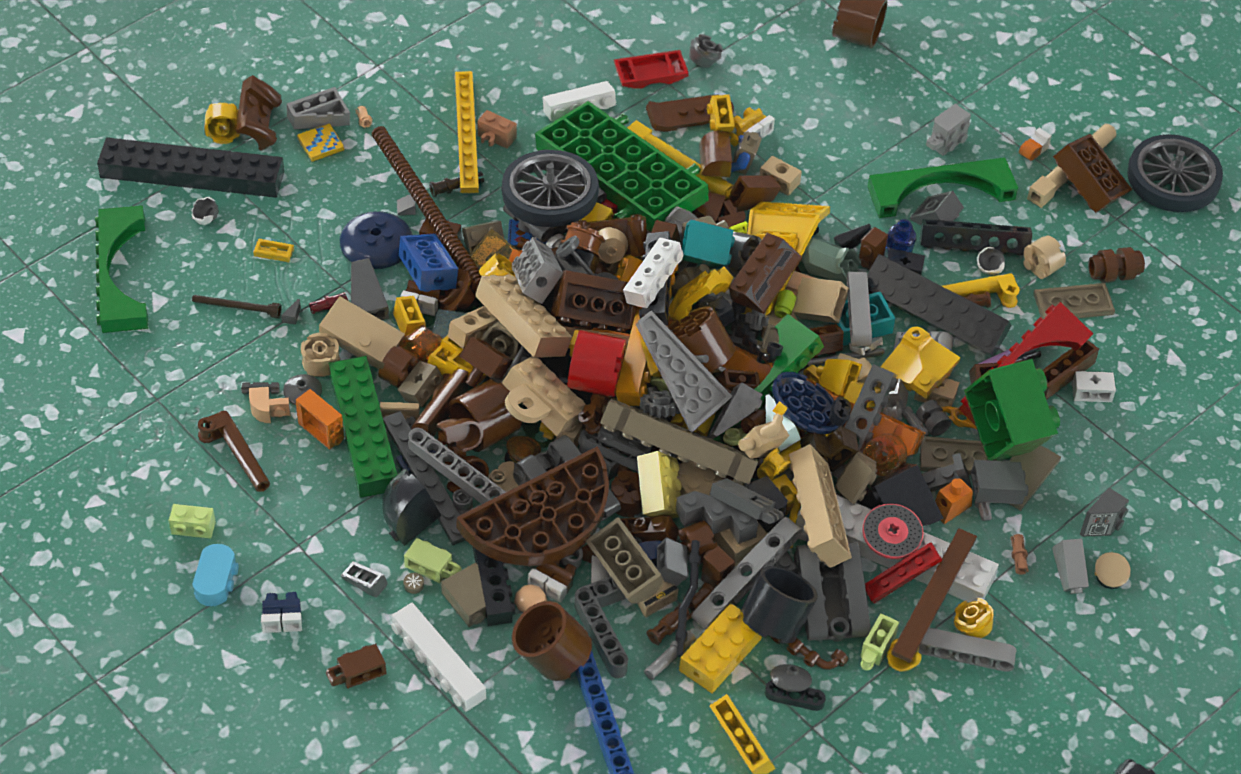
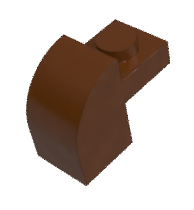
(731, 214)

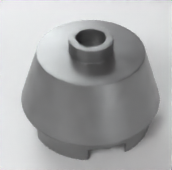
(704, 51)

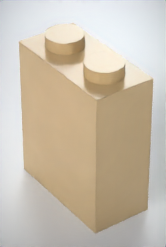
(820, 300)

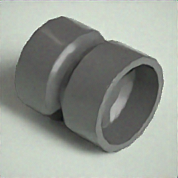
(933, 418)

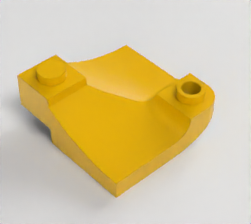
(697, 288)
(447, 358)
(921, 362)

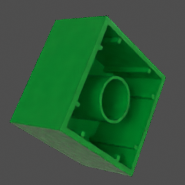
(1012, 410)

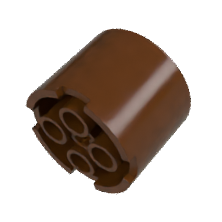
(860, 21)
(704, 335)
(486, 407)
(551, 640)

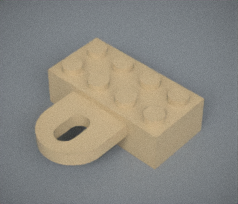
(543, 395)

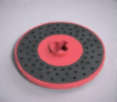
(885, 543)

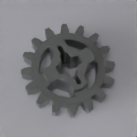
(659, 404)

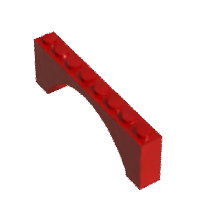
(1057, 328)

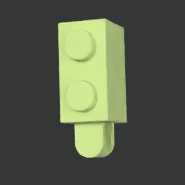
(430, 561)
(878, 641)

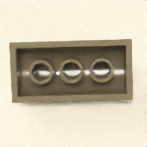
(625, 562)

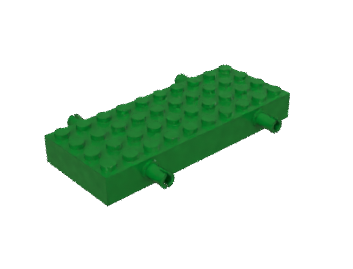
(627, 167)

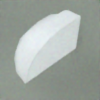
(598, 571)

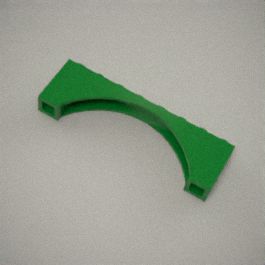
(989, 175)
(116, 309)
(799, 348)

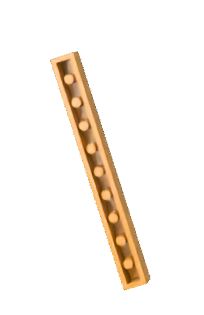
(634, 370)

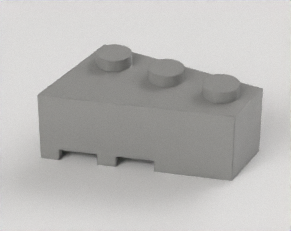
(318, 110)

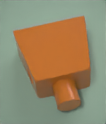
(954, 499)

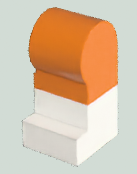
(1035, 145)

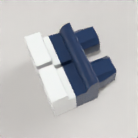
(280, 612)

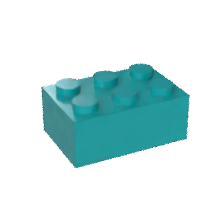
(881, 318)

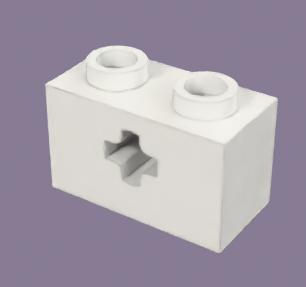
(1093, 386)

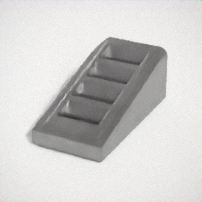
(373, 587)

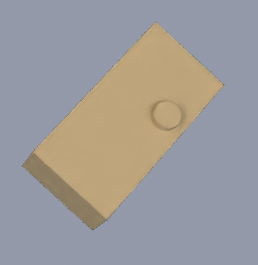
(360, 332)

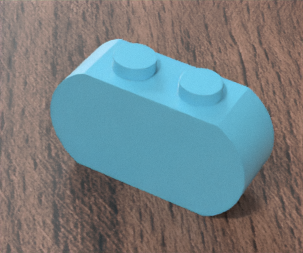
(215, 575)

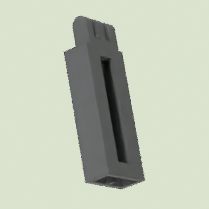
(746, 500)

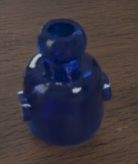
(901, 236)

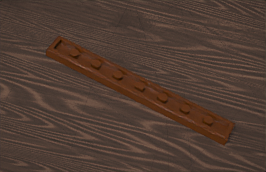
(934, 595)

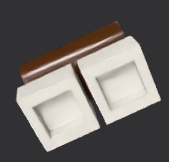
(427, 301)
(553, 579)

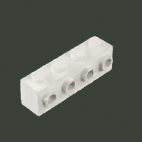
(561, 103)
(653, 273)

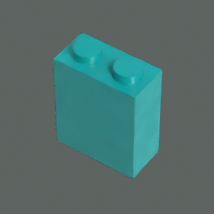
(707, 244)

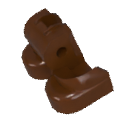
(460, 437)

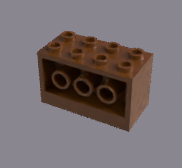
(590, 289)

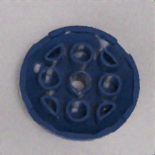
(374, 237)
(806, 403)

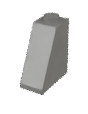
(1071, 565)

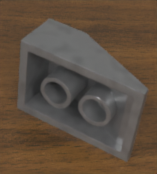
(743, 402)

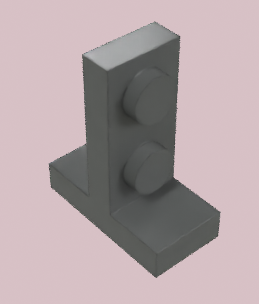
(943, 476)

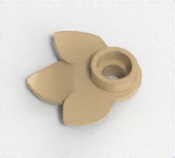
(505, 474)

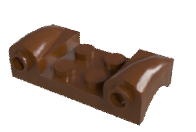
(255, 109)
(633, 228)

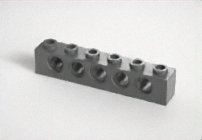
(859, 411)

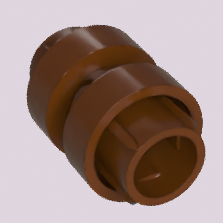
(1108, 265)

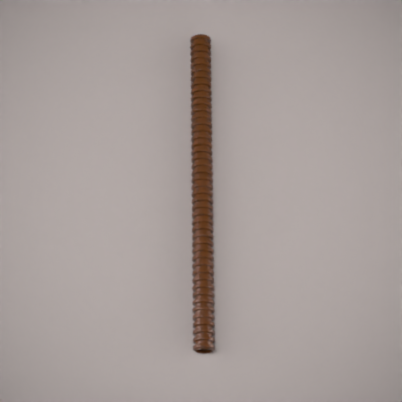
(426, 204)

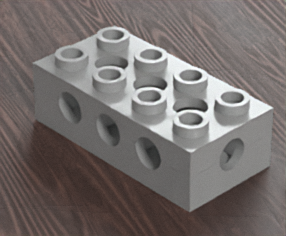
(536, 270)

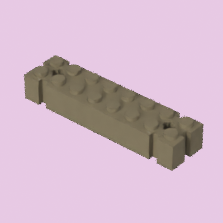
(679, 440)

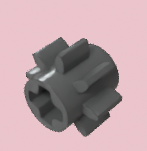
(756, 320)

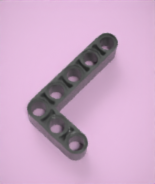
(594, 625)

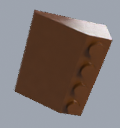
(1092, 173)

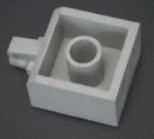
(949, 130)

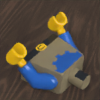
(746, 150)

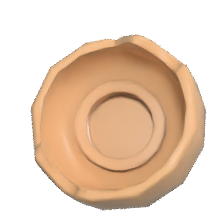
(528, 596)

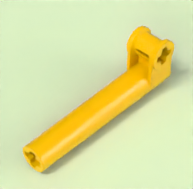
(1003, 285)
(777, 463)

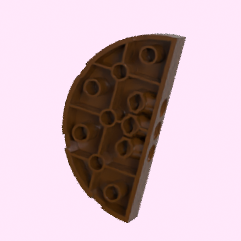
(542, 516)

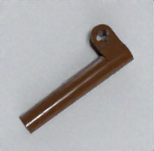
(223, 426)

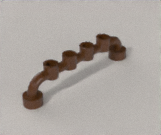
(811, 657)

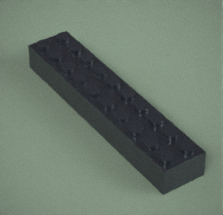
(191, 167)

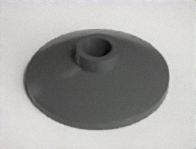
(299, 385)
(791, 677)

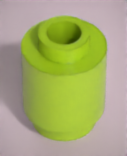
(784, 303)

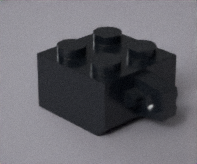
(768, 489)

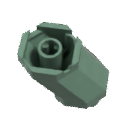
(829, 260)

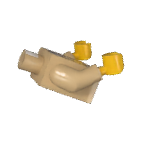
(765, 437)

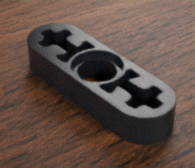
(808, 704)

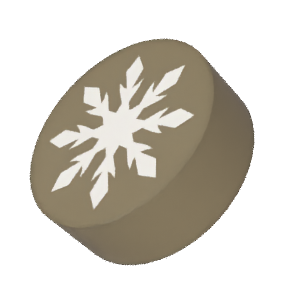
(413, 583)

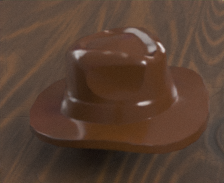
(459, 297)

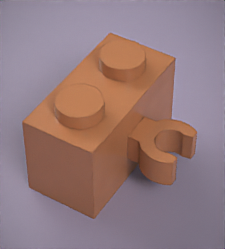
(496, 129)

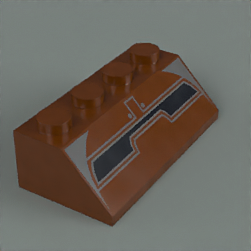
(764, 273)

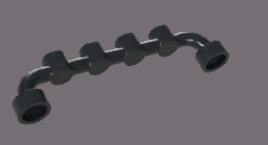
(763, 355)

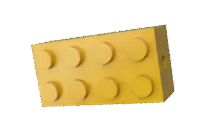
(719, 649)

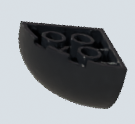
(910, 490)
(407, 507)

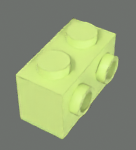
(192, 521)

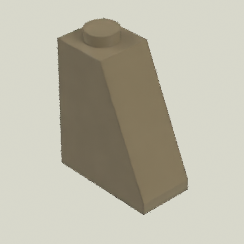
(466, 594)

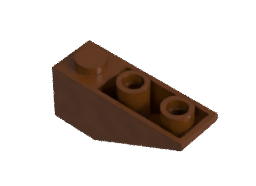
(652, 528)

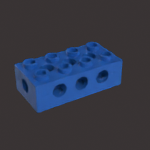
(428, 262)

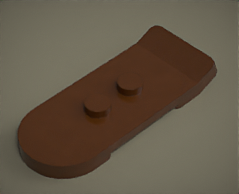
(679, 113)

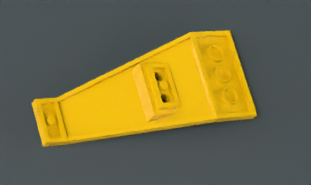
(788, 221)

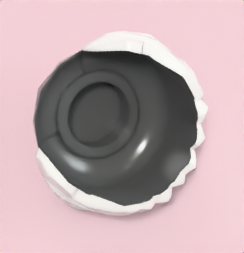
(205, 210)
(990, 261)

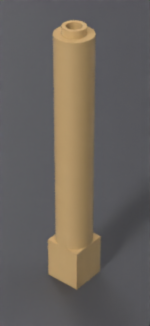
(1045, 187)

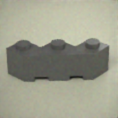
(717, 514)

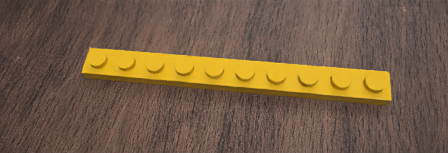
(466, 132)

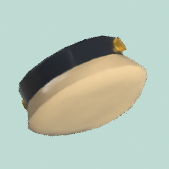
(1112, 570)

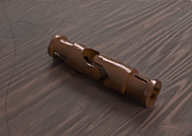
(669, 622)

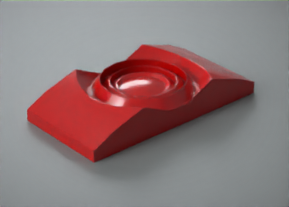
(651, 69)

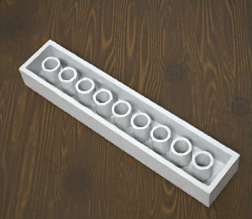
(972, 580)

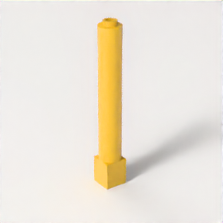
(715, 184)

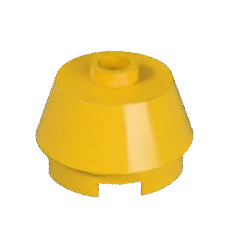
(974, 618)

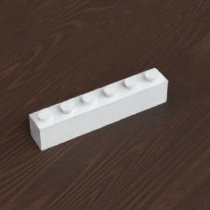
(438, 657)

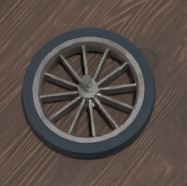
(1175, 173)
(550, 188)

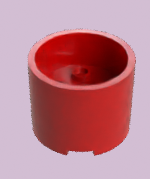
(596, 363)

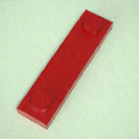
(902, 572)

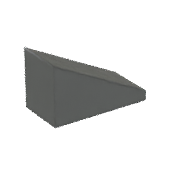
(291, 314)

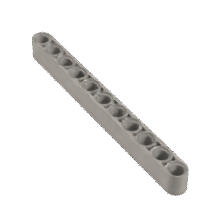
(460, 466)

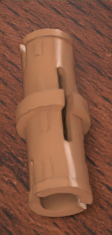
(1019, 554)

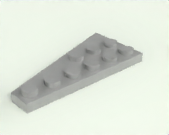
(689, 382)

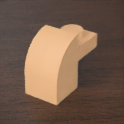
(264, 408)

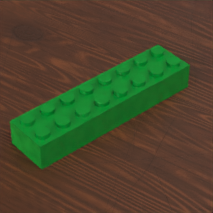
(362, 425)

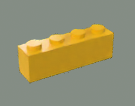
(742, 736)

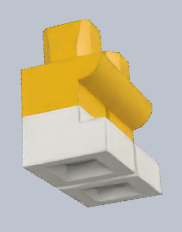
(754, 122)

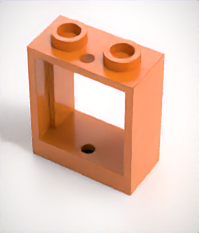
(320, 419)

